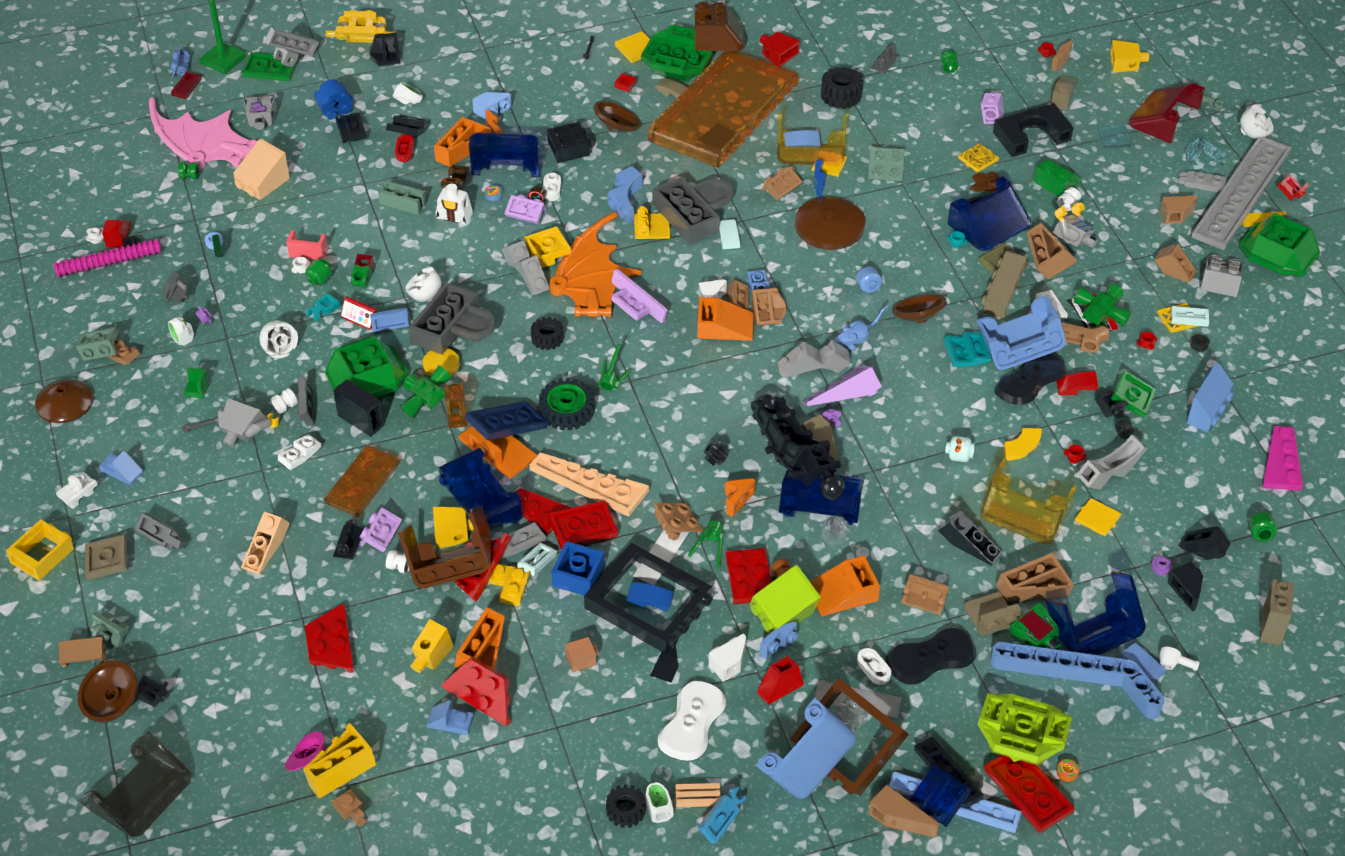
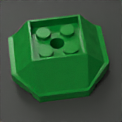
(673, 54)
(1281, 246)
(368, 365)

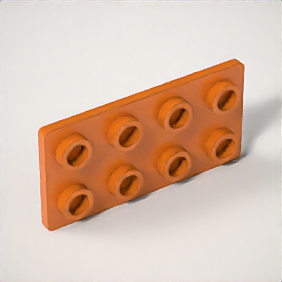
(503, 453)

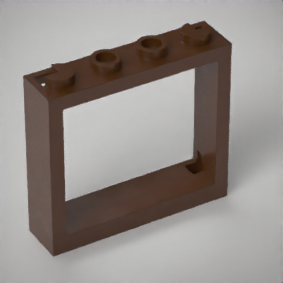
(881, 757)

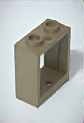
(1276, 612)

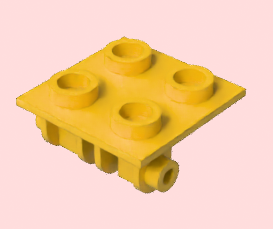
(650, 225)

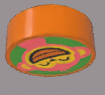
(1067, 770)

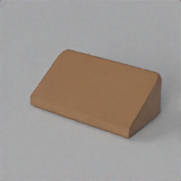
(738, 294)

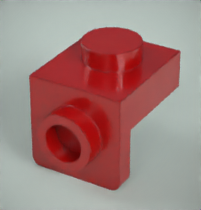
(1291, 188)

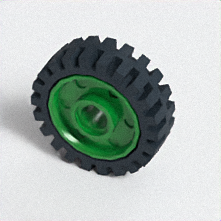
(567, 403)

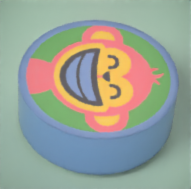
(493, 193)

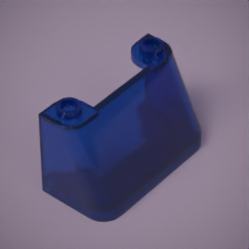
(505, 149)
(475, 486)

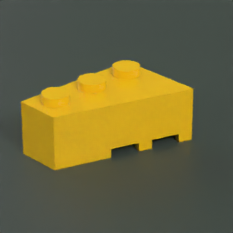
(339, 763)

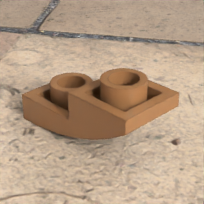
(1062, 57)
(124, 353)

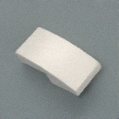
(300, 452)

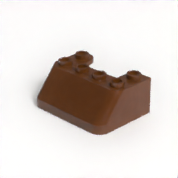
(717, 28)

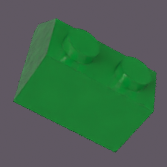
(1055, 178)

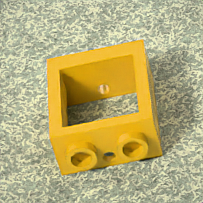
(18, 551)

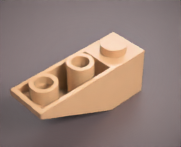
(265, 542)

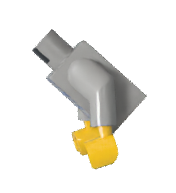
(1073, 227)
(242, 421)

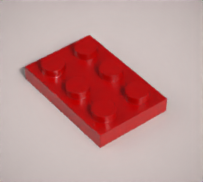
(583, 524)
(747, 573)

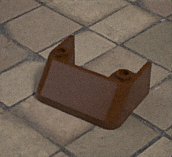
(433, 569)

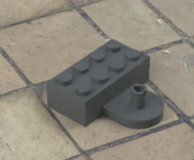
(692, 207)
(450, 314)

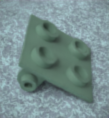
(886, 164)

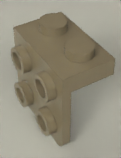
(991, 613)

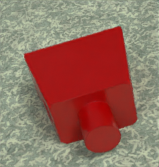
(779, 48)

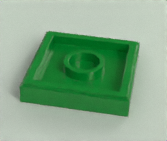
(1135, 392)

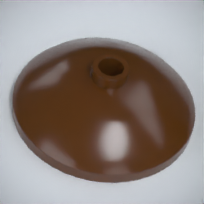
(616, 117)
(919, 307)
(64, 401)
(101, 685)

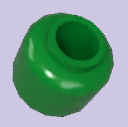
(318, 271)
(1262, 527)

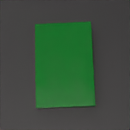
(266, 67)

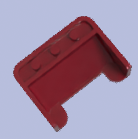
(1157, 113)

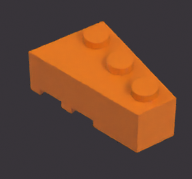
(455, 143)

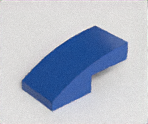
(819, 178)
(644, 594)

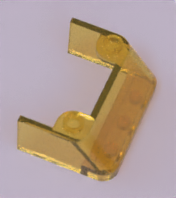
(831, 153)
(1022, 513)

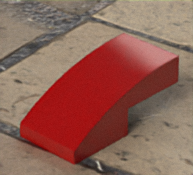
(1078, 381)

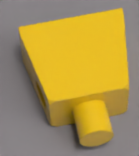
(1126, 56)
(450, 526)
(431, 646)

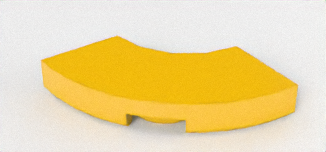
(1023, 444)

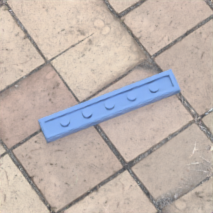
(982, 811)

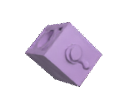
(992, 107)

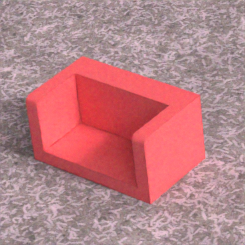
(306, 249)

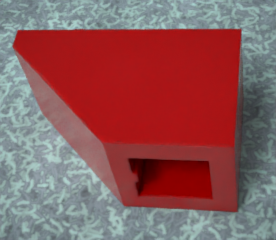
(780, 680)

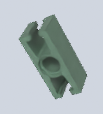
(402, 197)

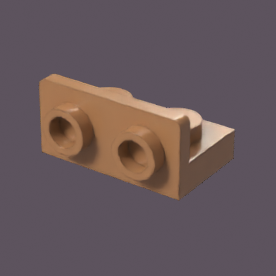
(782, 183)

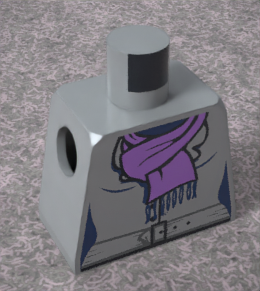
(260, 110)

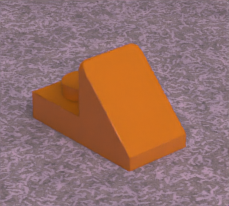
(738, 494)

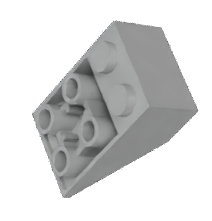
(1222, 275)

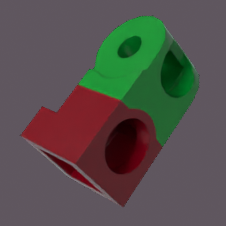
(362, 271)

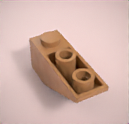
(898, 813)

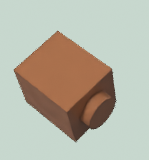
(581, 654)

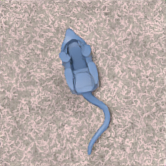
(856, 334)

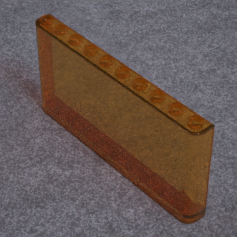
(722, 107)

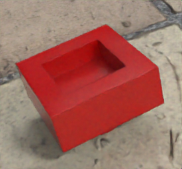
(625, 82)

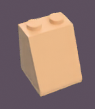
(262, 170)

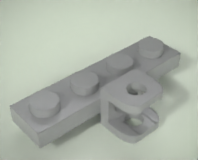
(289, 44)

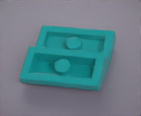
(967, 350)

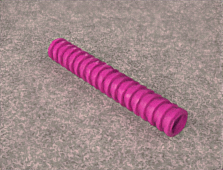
(107, 257)

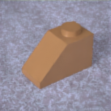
(1175, 263)

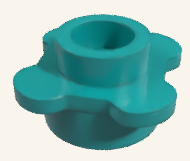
(957, 239)

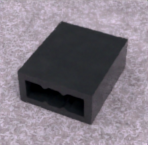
(358, 408)

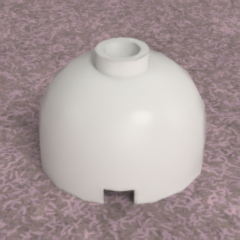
(1255, 123)
(425, 286)
(278, 338)

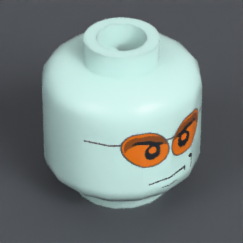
(960, 449)

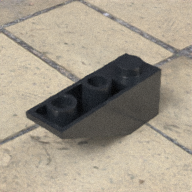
(968, 537)

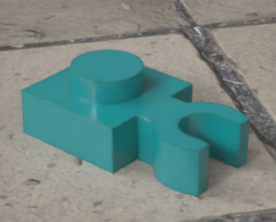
(324, 305)

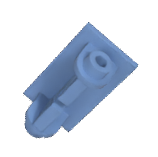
(181, 61)

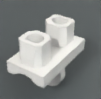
(76, 489)

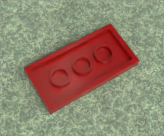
(1029, 791)

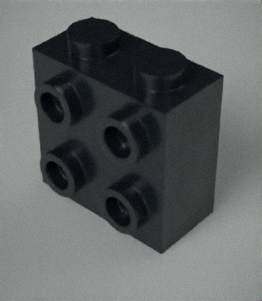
(568, 142)

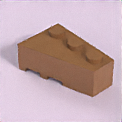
(1035, 580)

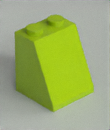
(785, 600)

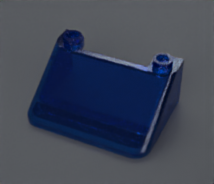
(991, 218)
(799, 497)

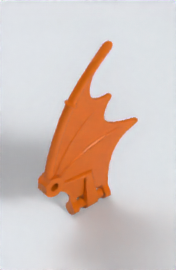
(589, 272)

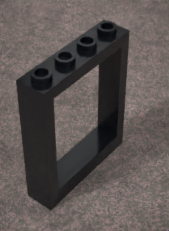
(680, 625)

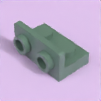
(97, 344)

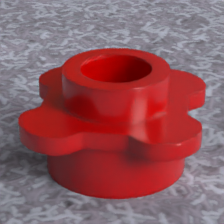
(1047, 49)
(1147, 340)
(1075, 453)

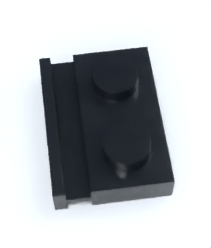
(351, 127)

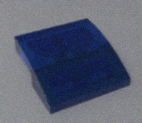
(940, 795)

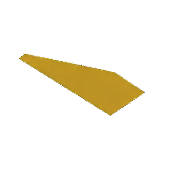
(1253, 218)

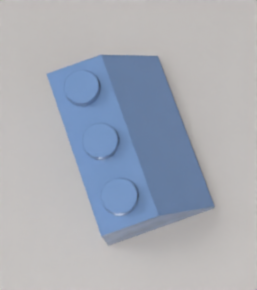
(1211, 399)

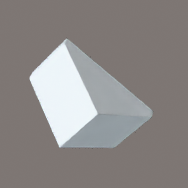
(713, 289)

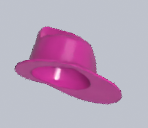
(306, 751)

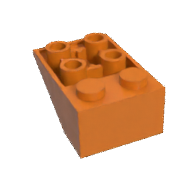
(723, 320)
(846, 586)

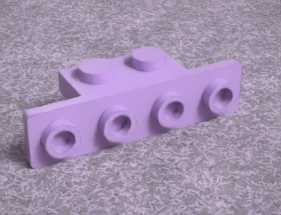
(636, 300)

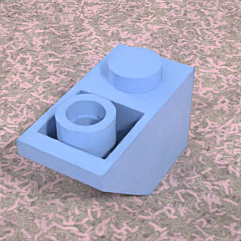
(494, 101)

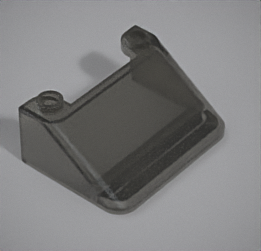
(144, 790)

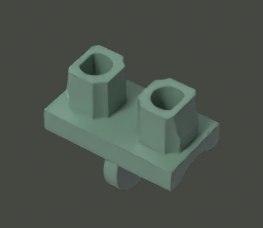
(105, 627)

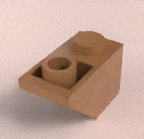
(1177, 208)

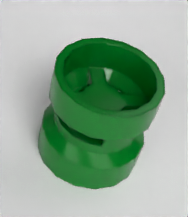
(949, 61)
(188, 170)

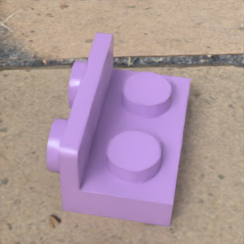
(524, 209)
(381, 529)

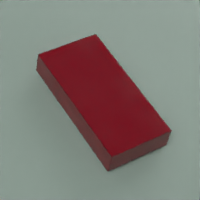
(186, 85)

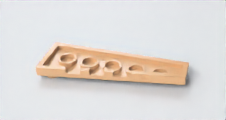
(618, 494)

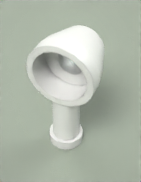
(1171, 657)

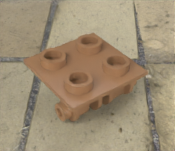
(676, 519)

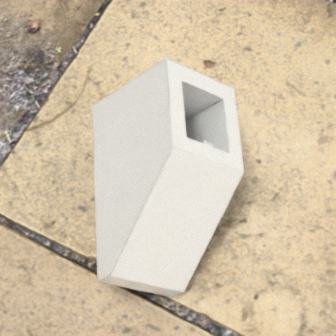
(728, 658)

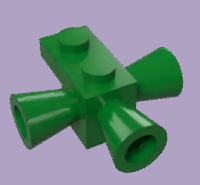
(1103, 306)
(424, 390)

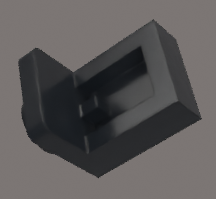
(1109, 406)
(151, 691)

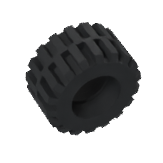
(841, 87)

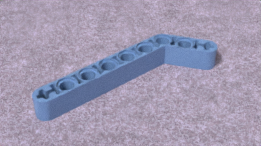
(1084, 668)

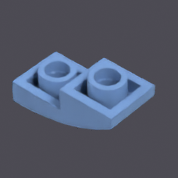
(802, 138)
(757, 280)
(780, 637)

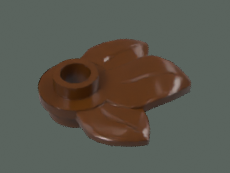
(984, 182)

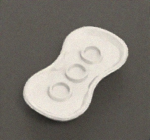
(688, 730)

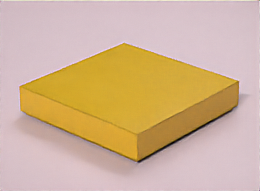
(633, 46)

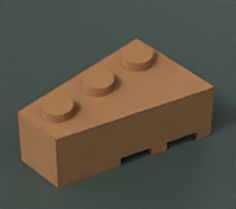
(1048, 252)

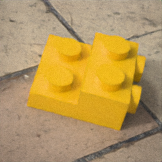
(547, 246)

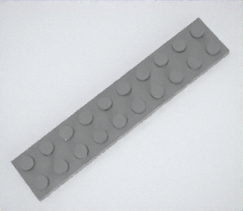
(1241, 193)

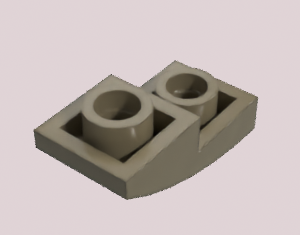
(669, 87)

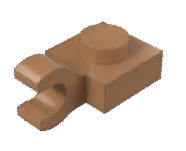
(350, 806)

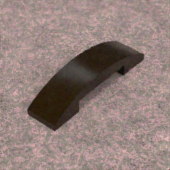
(457, 176)

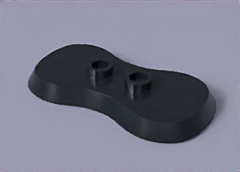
(1026, 383)
(917, 661)

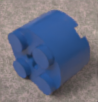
(333, 99)

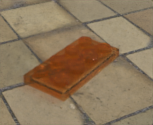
(362, 481)

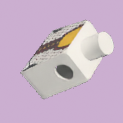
(454, 205)

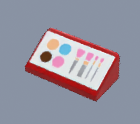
(357, 312)

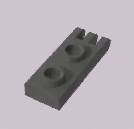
(305, 401)

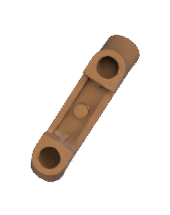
(1088, 338)

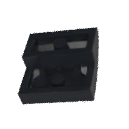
(408, 125)

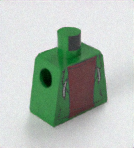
(1036, 629)

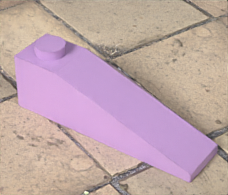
(854, 384)

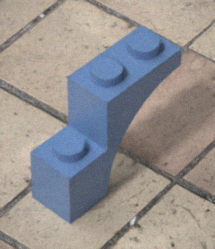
(626, 184)

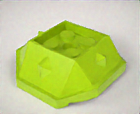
(1023, 727)

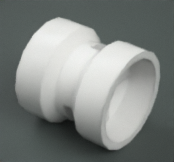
(1069, 198)
(283, 401)
(396, 560)

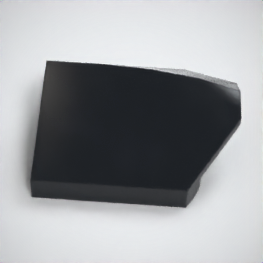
(385, 49)

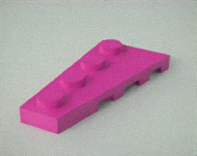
(1283, 461)

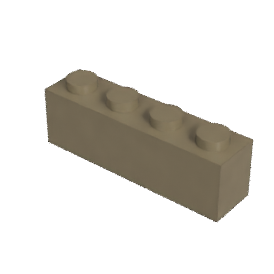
(1004, 284)

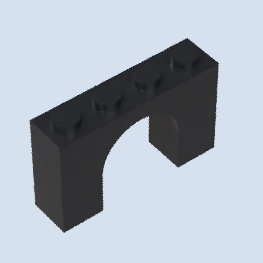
(1045, 118)

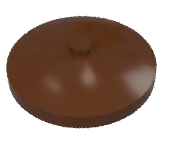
(829, 223)

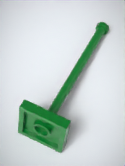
(221, 56)

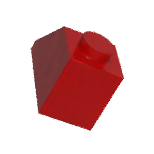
(115, 232)

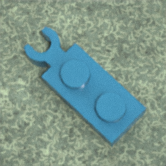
(721, 815)

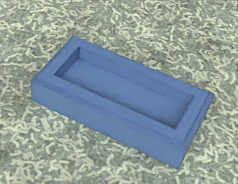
(389, 320)
(1146, 662)

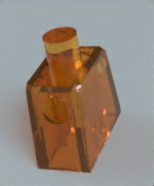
(455, 399)

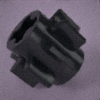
(716, 453)

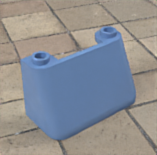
(1025, 336)
(813, 755)

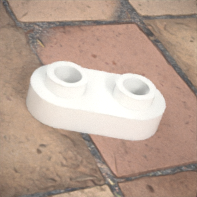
(552, 186)
(875, 667)

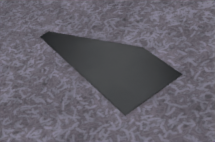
(666, 665)

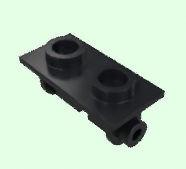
(348, 540)

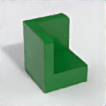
(197, 383)

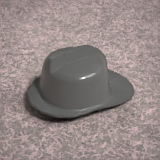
(176, 288)

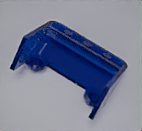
(1116, 626)

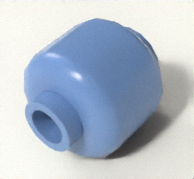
(869, 279)

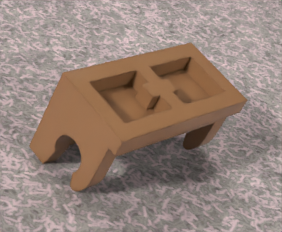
(925, 594)
(82, 650)

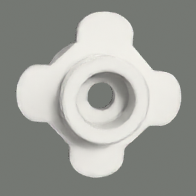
(95, 235)
(300, 265)

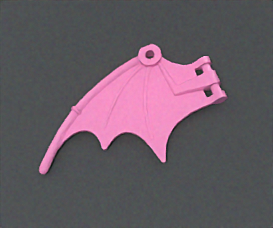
(201, 140)

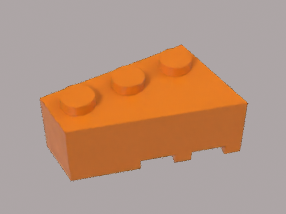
(483, 640)

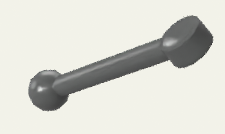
(186, 428)

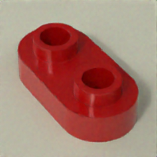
(404, 148)

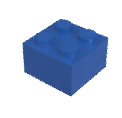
(577, 568)

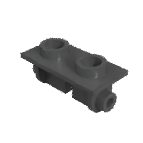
(885, 60)

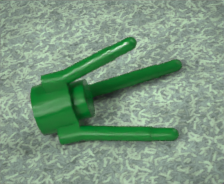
(608, 380)
(712, 533)

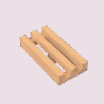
(697, 791)

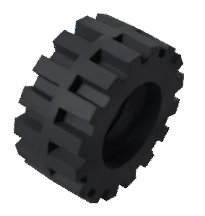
(547, 341)
(625, 817)

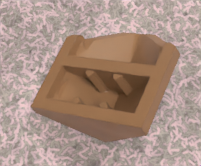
(768, 306)

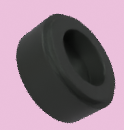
(1199, 342)
(1124, 429)

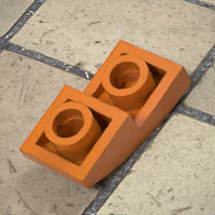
(492, 122)

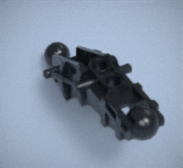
(795, 447)

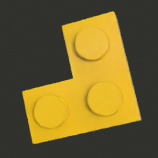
(514, 583)

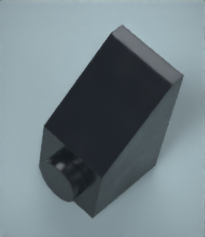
(1206, 543)
(1187, 583)

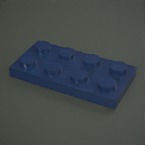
(506, 420)

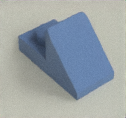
(121, 467)
(448, 719)

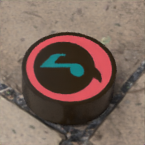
(537, 193)

